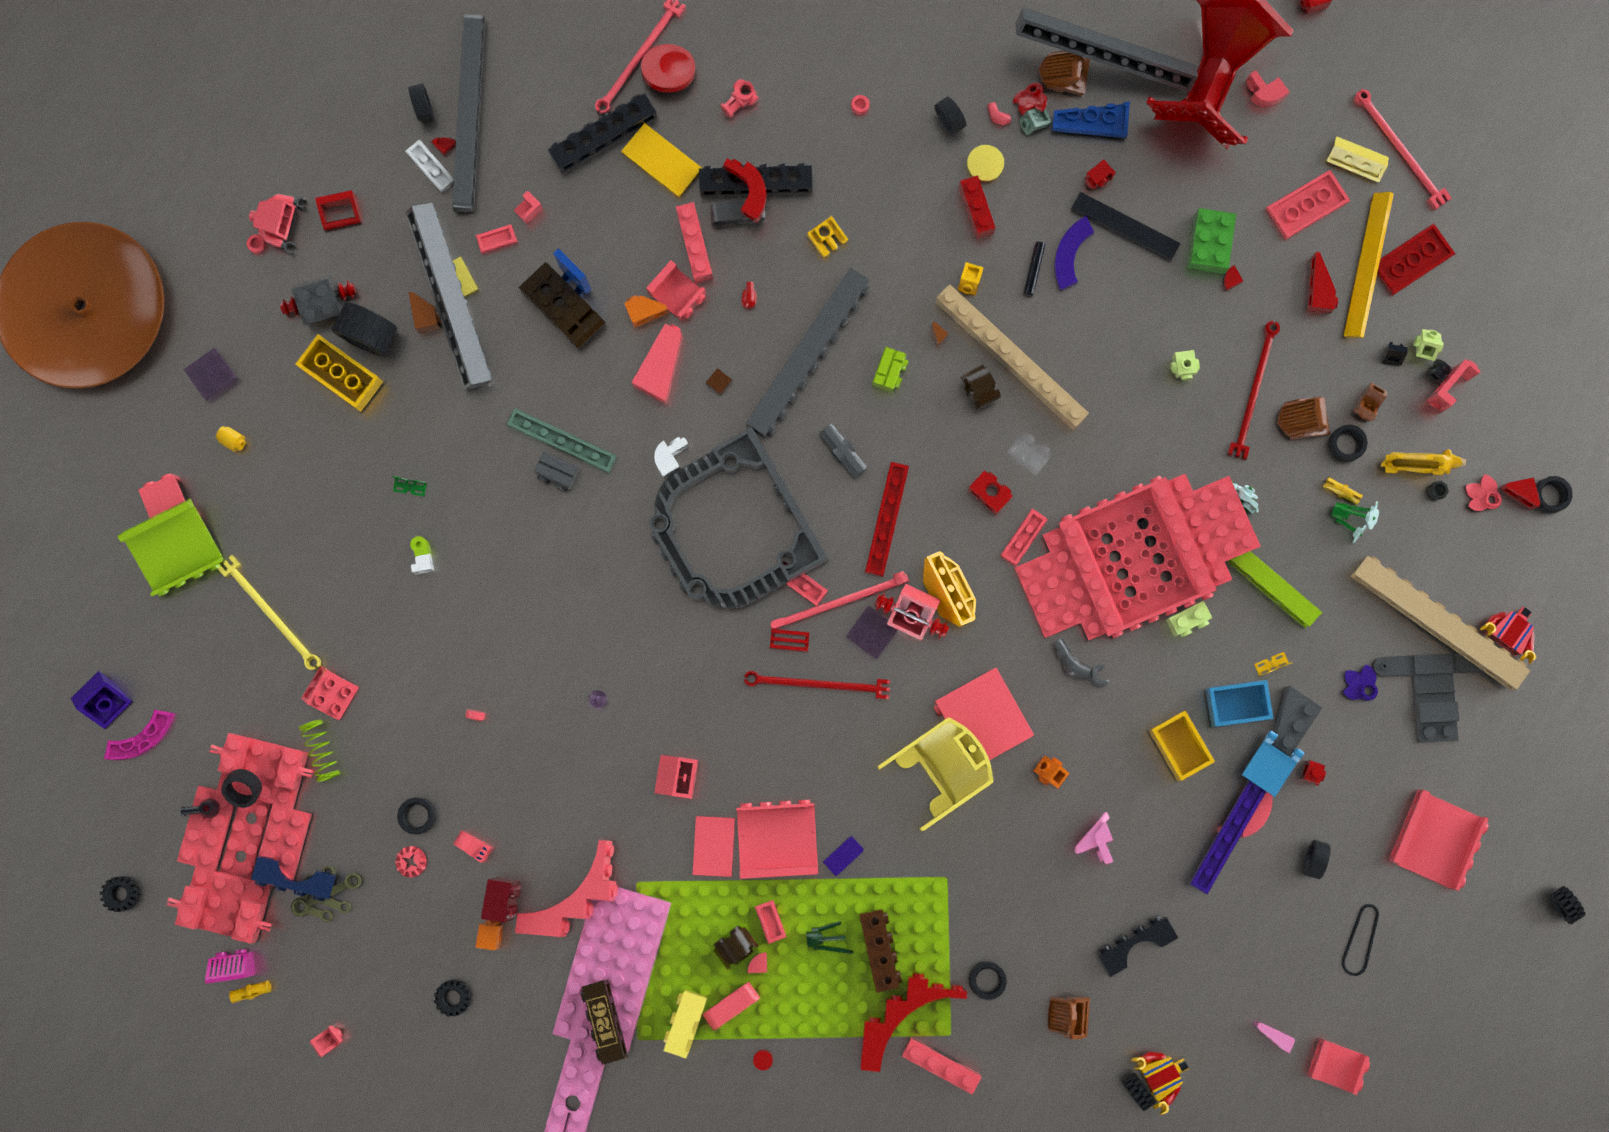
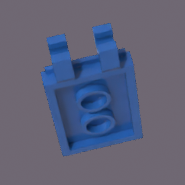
(572, 273)

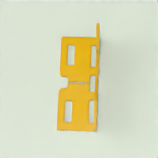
(1275, 662)

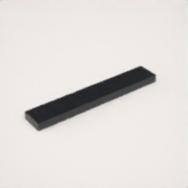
(1125, 226)

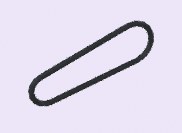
(1370, 944)

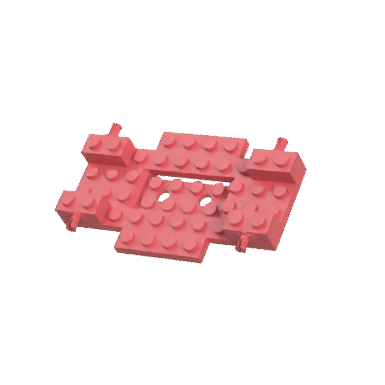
(228, 898)

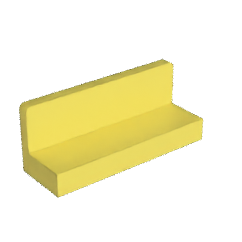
(1358, 159)

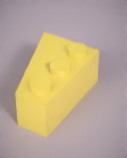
(684, 1023)

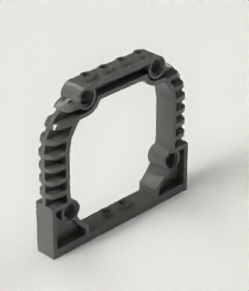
(749, 453)

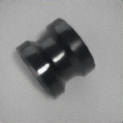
(1439, 370)

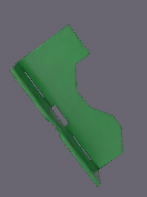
(413, 487)

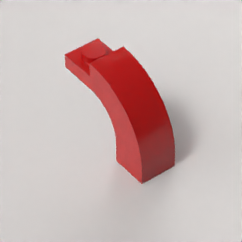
(756, 200)

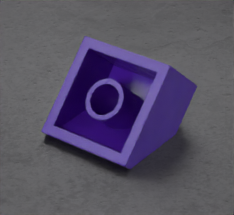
(100, 700)

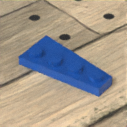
(1100, 121)

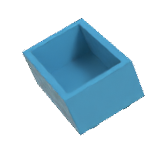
(1239, 703)

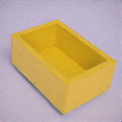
(1181, 746)

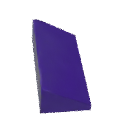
(843, 856)

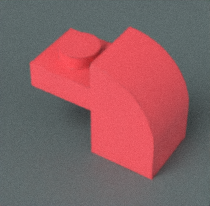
(1264, 94)

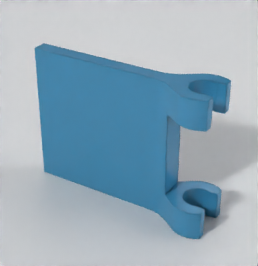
(1271, 766)

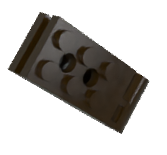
(574, 317)

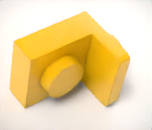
(970, 278)

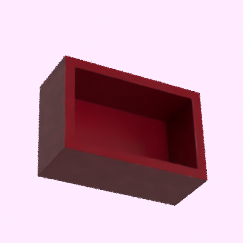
(501, 899)

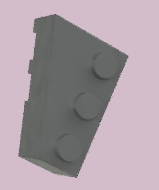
(1293, 719)

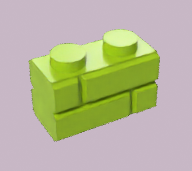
(889, 370)

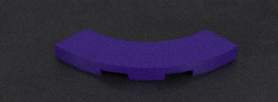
(1067, 250)

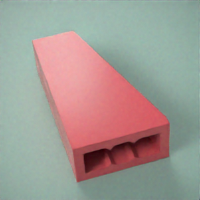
(659, 366)

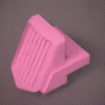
(1096, 837)

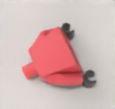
(274, 219)

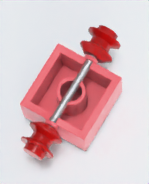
(913, 612)

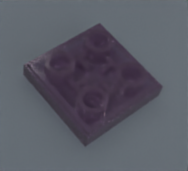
(210, 374)
(871, 632)

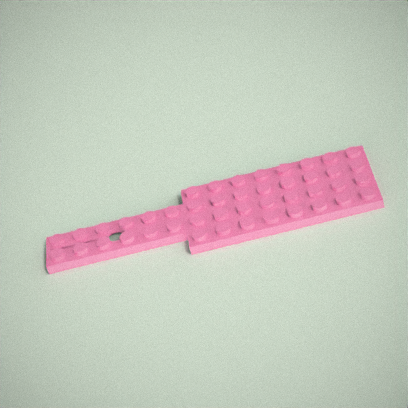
(618, 946)

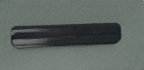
(1034, 268)

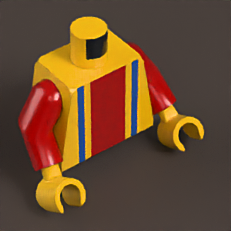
(1161, 1077)

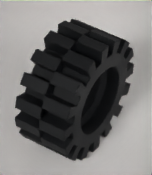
(109, 888)
(1567, 905)
(441, 1002)
(1139, 1092)

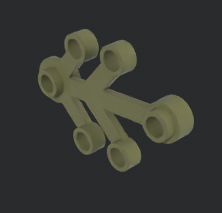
(308, 903)

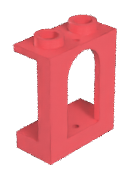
(1440, 398)

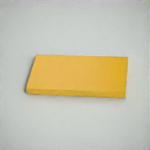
(661, 160)

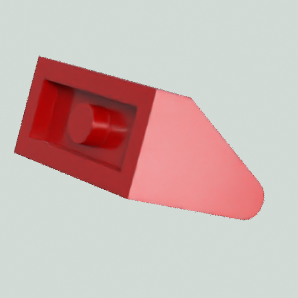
(338, 200)

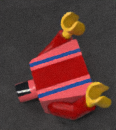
(1512, 632)

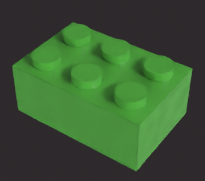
(1211, 241)

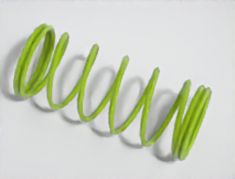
(305, 727)

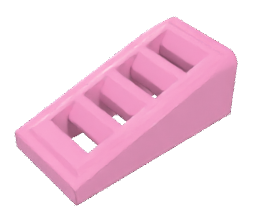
(1280, 1039)

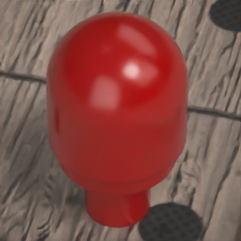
(749, 296)

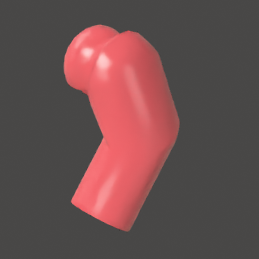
(997, 116)

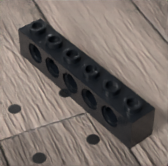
(599, 142)
(783, 186)

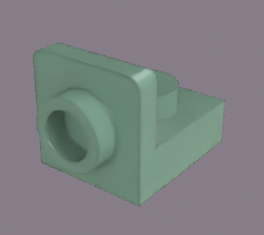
(1034, 120)

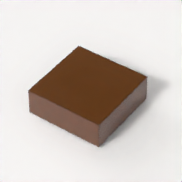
(719, 381)

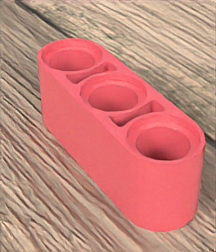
(731, 1006)

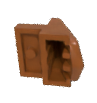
(1064, 72)
(1304, 418)
(1069, 1016)

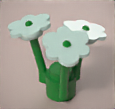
(1343, 511)

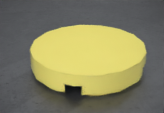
(986, 163)

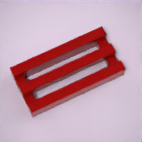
(787, 632)

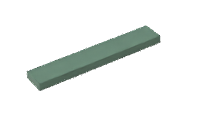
(561, 440)

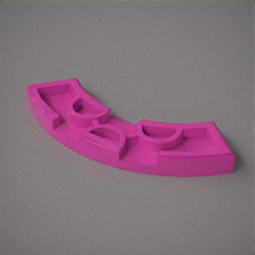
(144, 741)

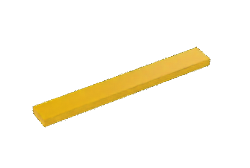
(1368, 265)

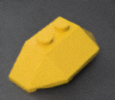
(946, 582)

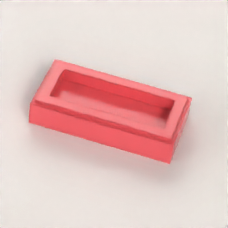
(496, 239)
(770, 921)

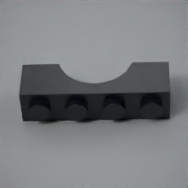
(1115, 957)

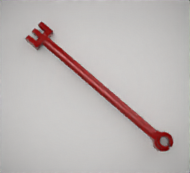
(1239, 446)
(820, 684)

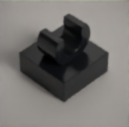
(1395, 354)

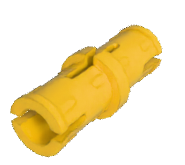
(1342, 491)
(250, 991)

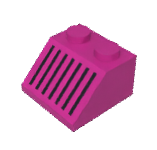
(230, 967)

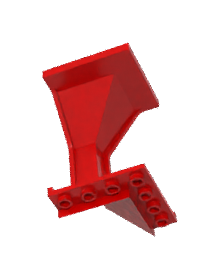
(1230, 36)

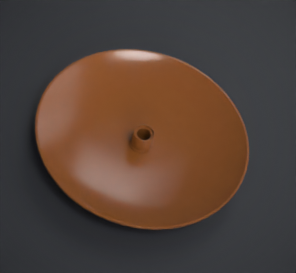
(43, 297)

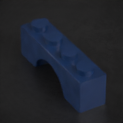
(269, 872)

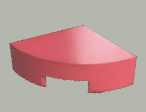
(758, 963)

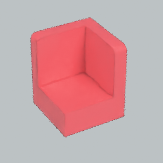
(528, 208)

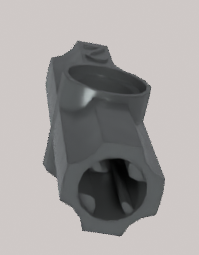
(843, 450)

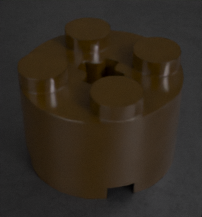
(980, 386)
(735, 947)

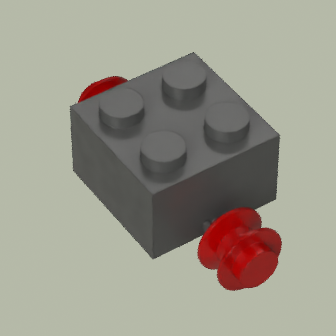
(317, 299)

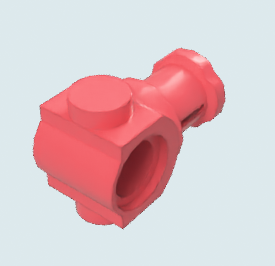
(739, 99)

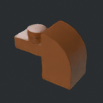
(1370, 402)

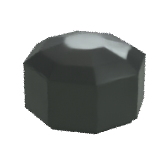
(1438, 490)

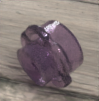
(597, 699)

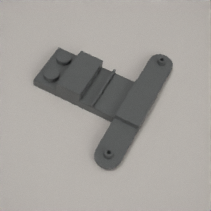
(1433, 690)

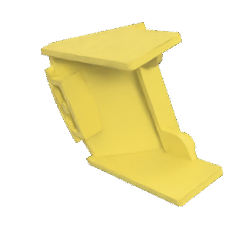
(953, 763)

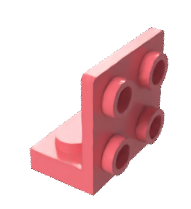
(329, 693)

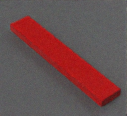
(887, 519)

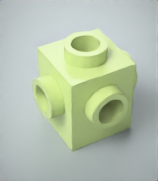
(1428, 344)
(1183, 359)

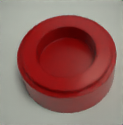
(762, 1060)

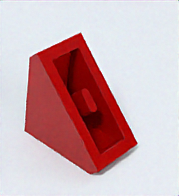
(1523, 491)

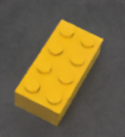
(339, 373)

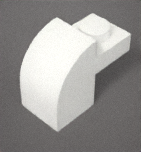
(665, 456)

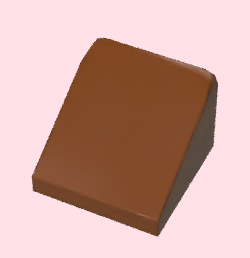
(939, 334)

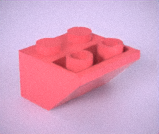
(676, 776)

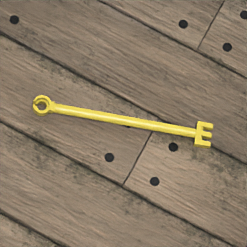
(232, 570)

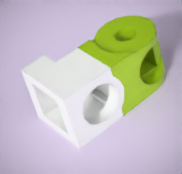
(422, 556)

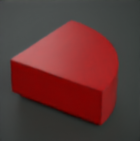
(444, 144)
(1232, 278)

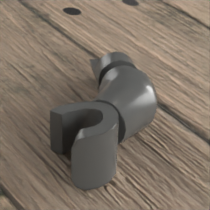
(1077, 669)

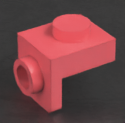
(326, 1041)

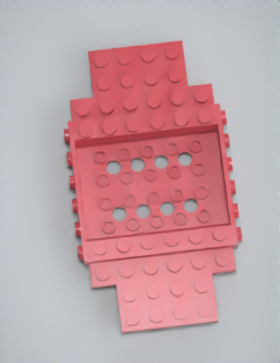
(1191, 531)

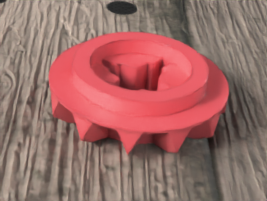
(419, 859)

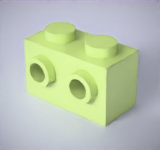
(1186, 620)

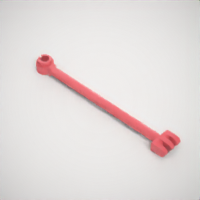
(671, 9)
(1436, 195)
(899, 579)

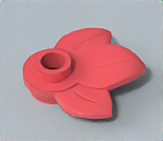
(1481, 492)

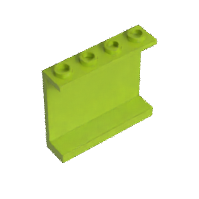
(172, 547)

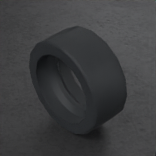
(420, 102)
(950, 115)
(1358, 432)
(1565, 488)
(236, 798)
(402, 813)
(1316, 859)
(1002, 980)

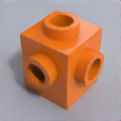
(1048, 768)

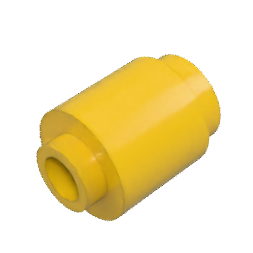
(230, 439)

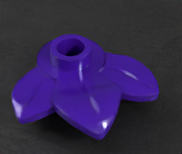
(1359, 681)

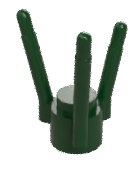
(816, 939)

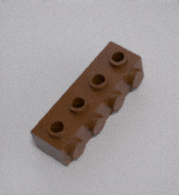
(879, 950)

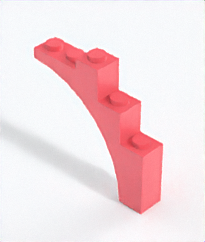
(578, 905)

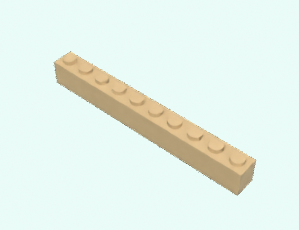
(1011, 357)
(1440, 623)

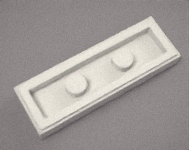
(430, 166)

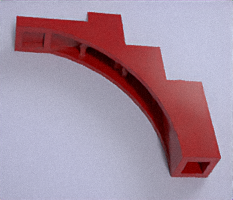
(877, 1033)

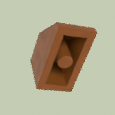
(424, 314)

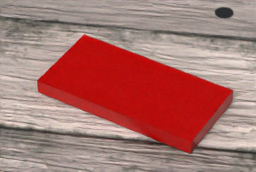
(1414, 259)

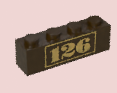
(604, 1021)

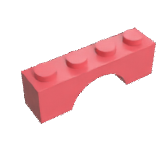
(694, 242)
(940, 1065)

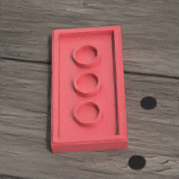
(1307, 204)

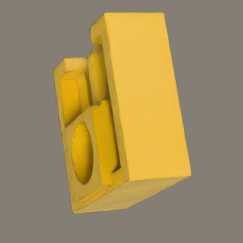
(833, 229)

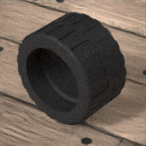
(364, 328)

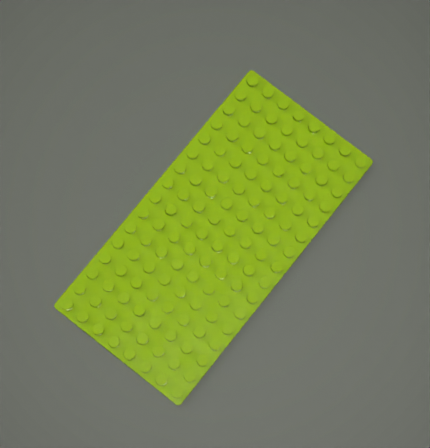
(804, 988)

